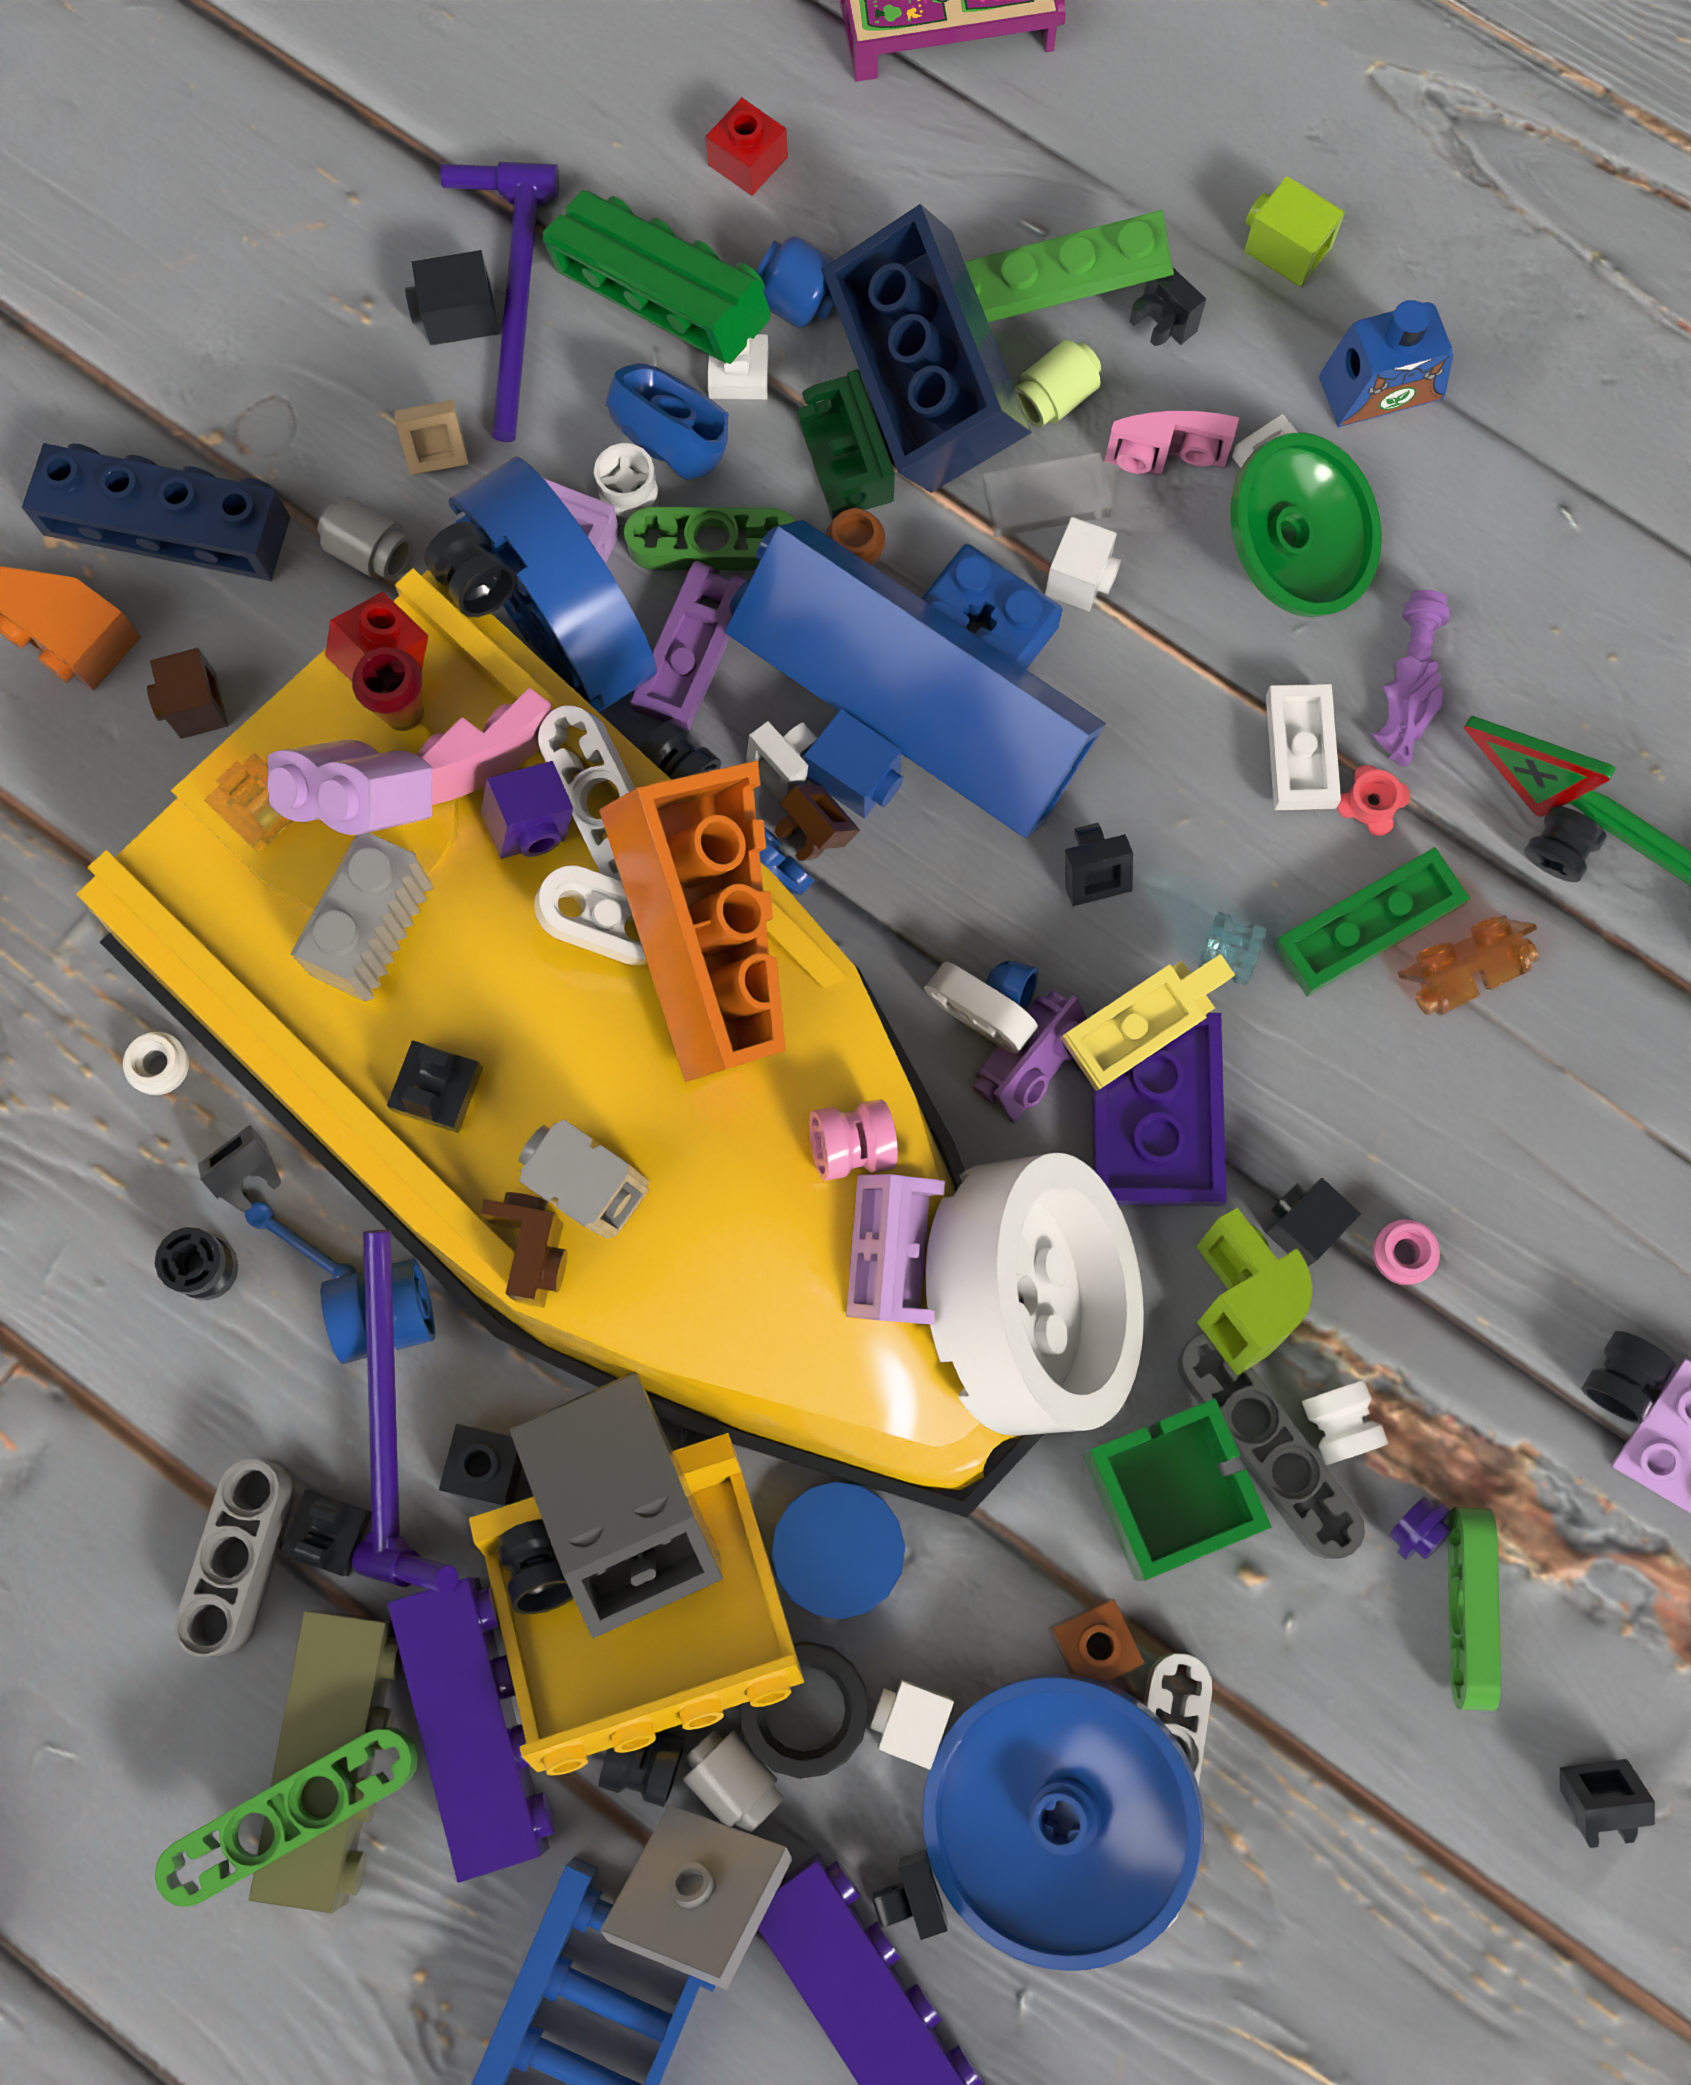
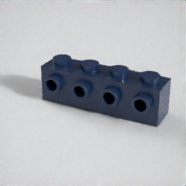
(157, 510)

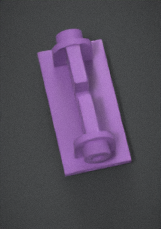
(1023, 1078)

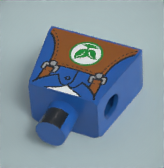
(1388, 364)

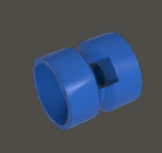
(346, 1314)

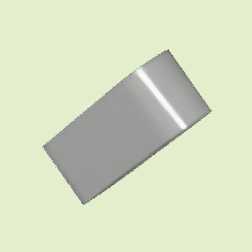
(211, 1582)

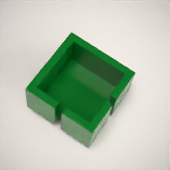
(1170, 1494)

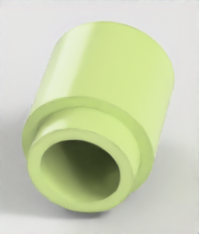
(1058, 382)

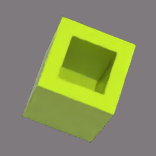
(1292, 230)

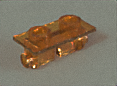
(1447, 969)

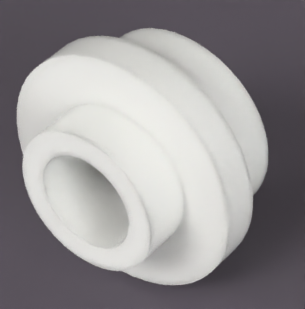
(141, 1053)

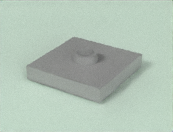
(697, 1896)

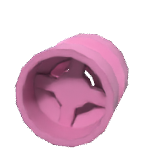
(853, 1139)

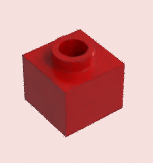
(746, 146)
(371, 626)

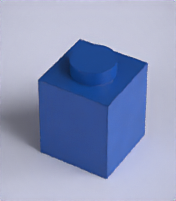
(854, 764)

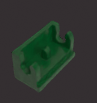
(846, 445)

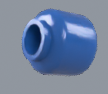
(796, 281)

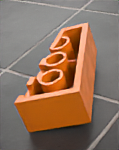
(702, 913)

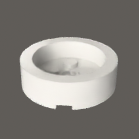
(1061, 1243)

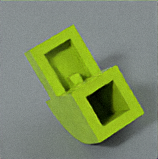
(1263, 1294)

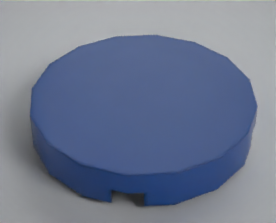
(838, 1550)

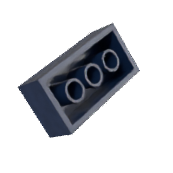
(925, 350)

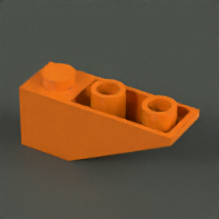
(66, 622)

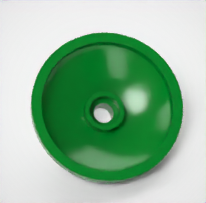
(1306, 525)

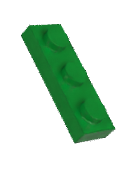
(1371, 921)

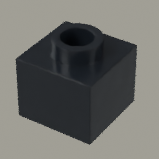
(1311, 1219)
(501, 1480)

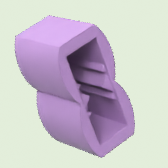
(350, 786)

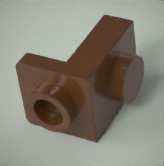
(537, 1260)

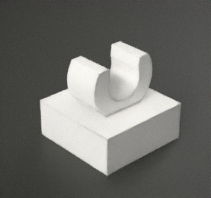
(744, 376)
(780, 757)

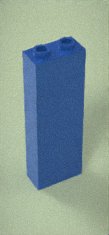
(912, 676)

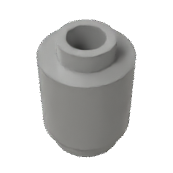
(364, 539)
(732, 1781)

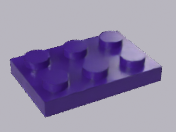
(1163, 1124)

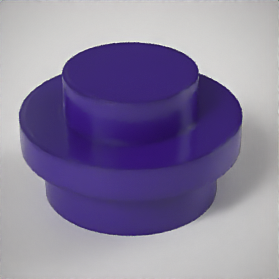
(1421, 1529)

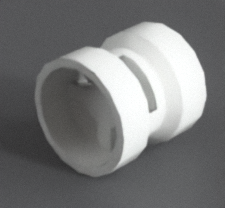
(622, 470)
(1344, 1422)

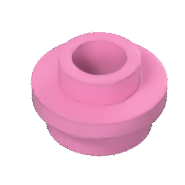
(1424, 1246)

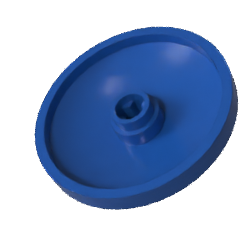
(1063, 1822)

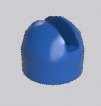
(1014, 981)

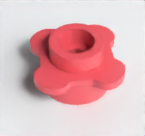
(1378, 783)

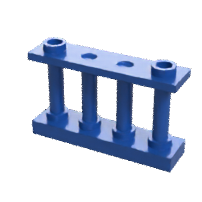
(549, 1975)

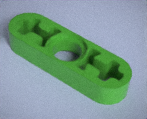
(693, 520)
(1474, 1609)

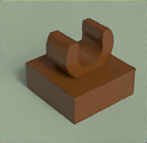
(820, 819)

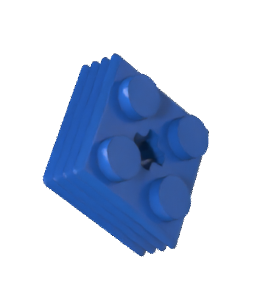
(984, 591)

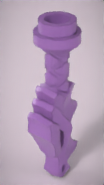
(1414, 692)

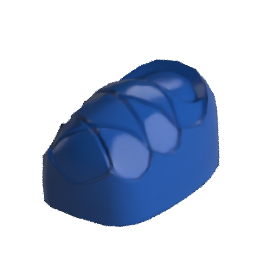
(668, 419)

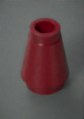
(390, 687)

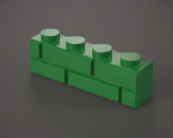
(658, 275)

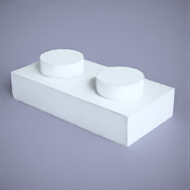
(1303, 747)

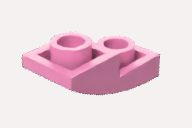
(1144, 440)
(468, 756)

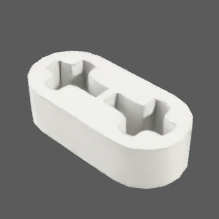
(981, 1007)

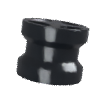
(1565, 843)

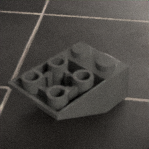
(616, 1505)

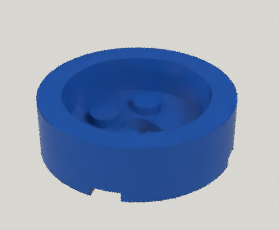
(563, 587)

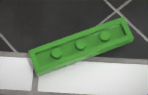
(1072, 266)

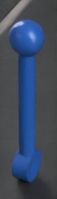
(262, 1216)

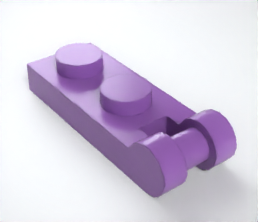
(688, 648)

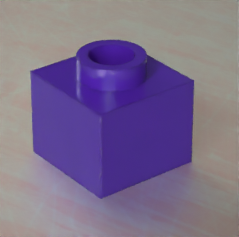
(526, 810)

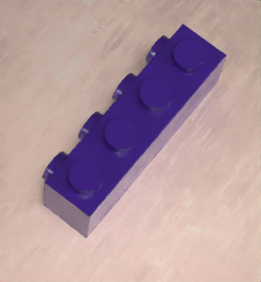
(470, 1729)

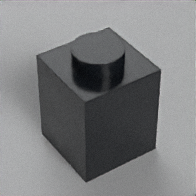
(452, 298)

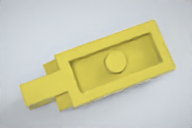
(1144, 1020)

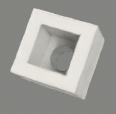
(1083, 565)
(911, 1722)

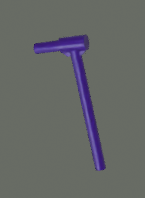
(525, 187)
(384, 1551)

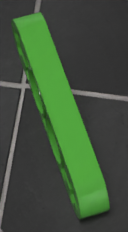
(289, 1818)

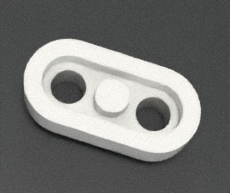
(601, 917)

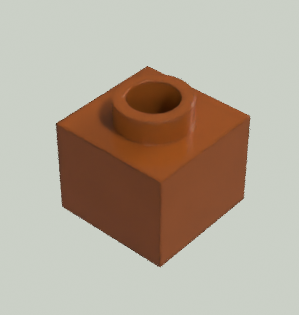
(1073, 1633)

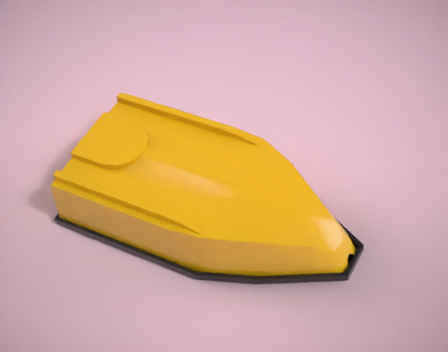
(739, 1252)

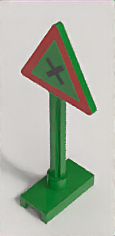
(1556, 776)

